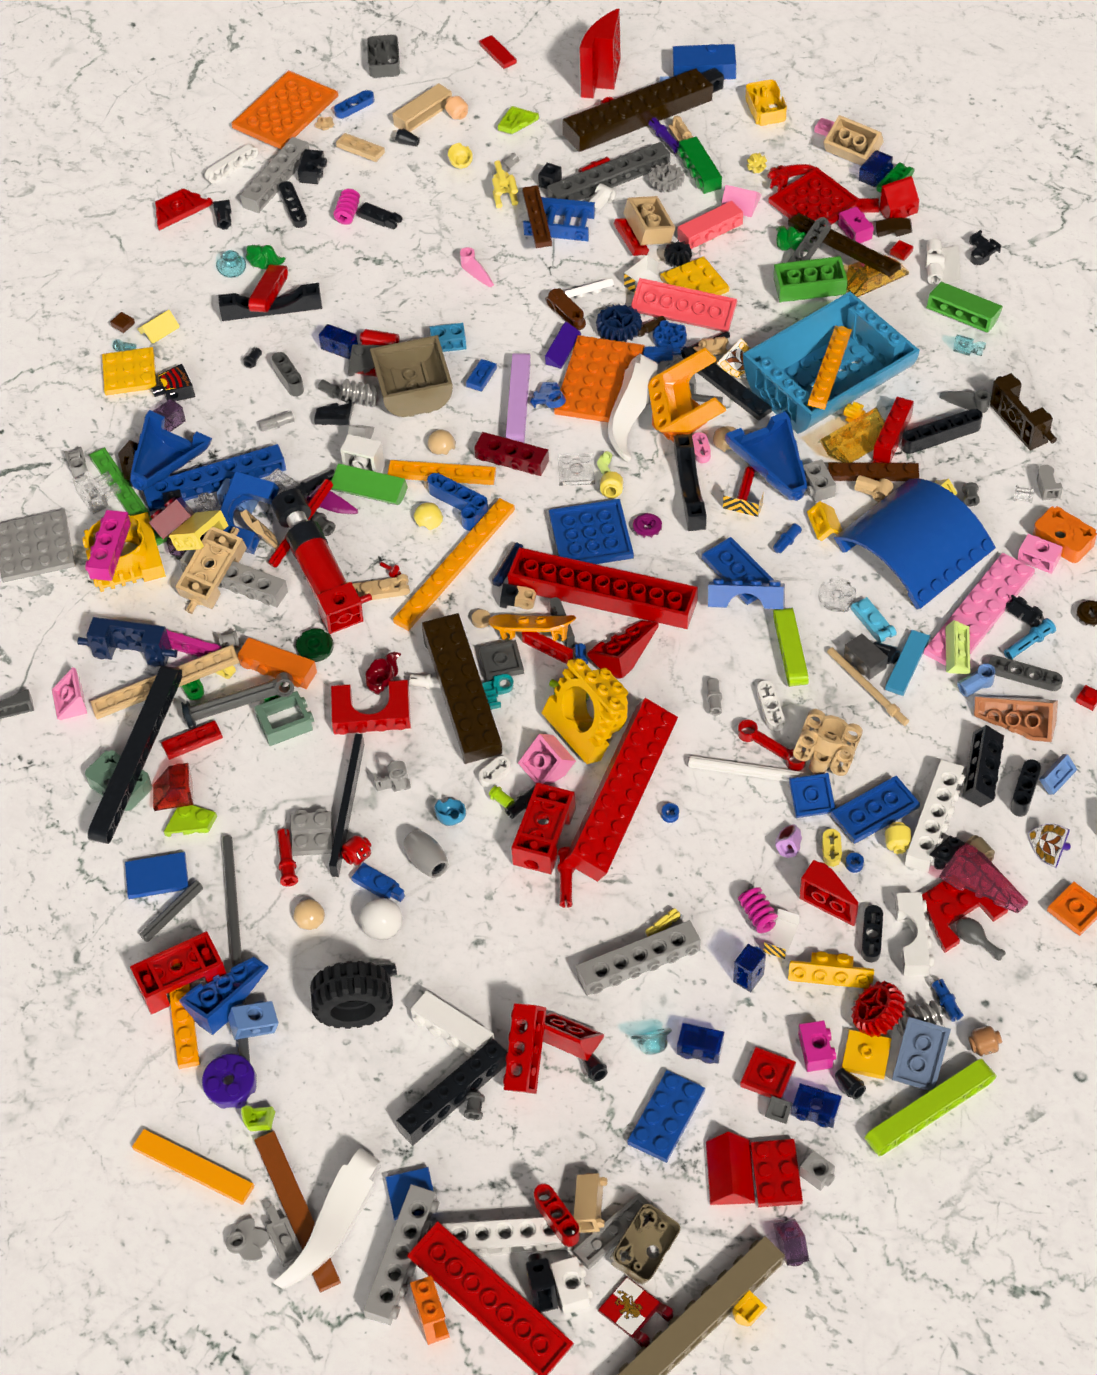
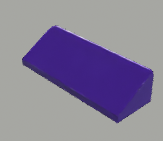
(562, 346)

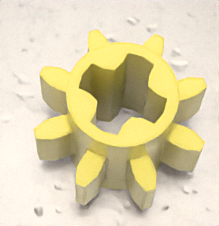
(756, 163)

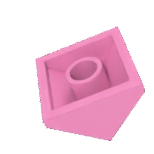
(743, 198)
(69, 696)

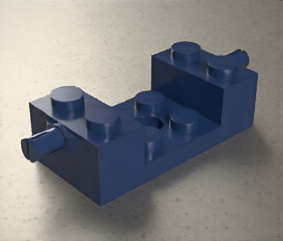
(109, 634)

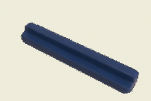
(505, 567)

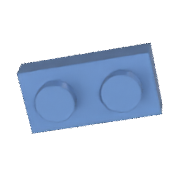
(1058, 774)

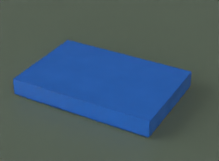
(156, 875)

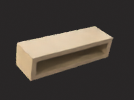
(422, 108)

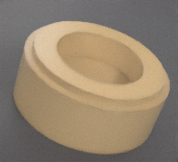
(480, 618)

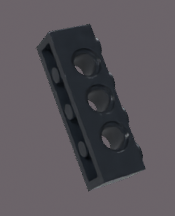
(983, 766)

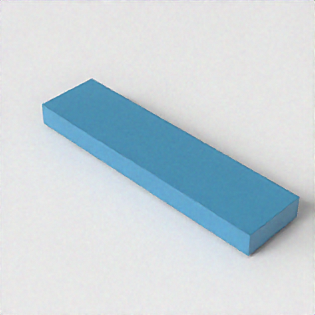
(907, 662)

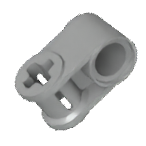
(76, 462)

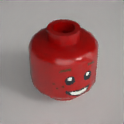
(356, 850)

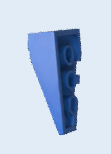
(212, 1002)

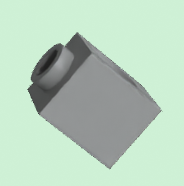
(817, 1162)

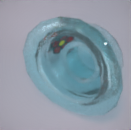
(231, 264)
(654, 1041)

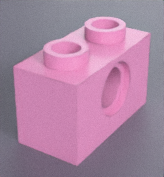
(1039, 553)

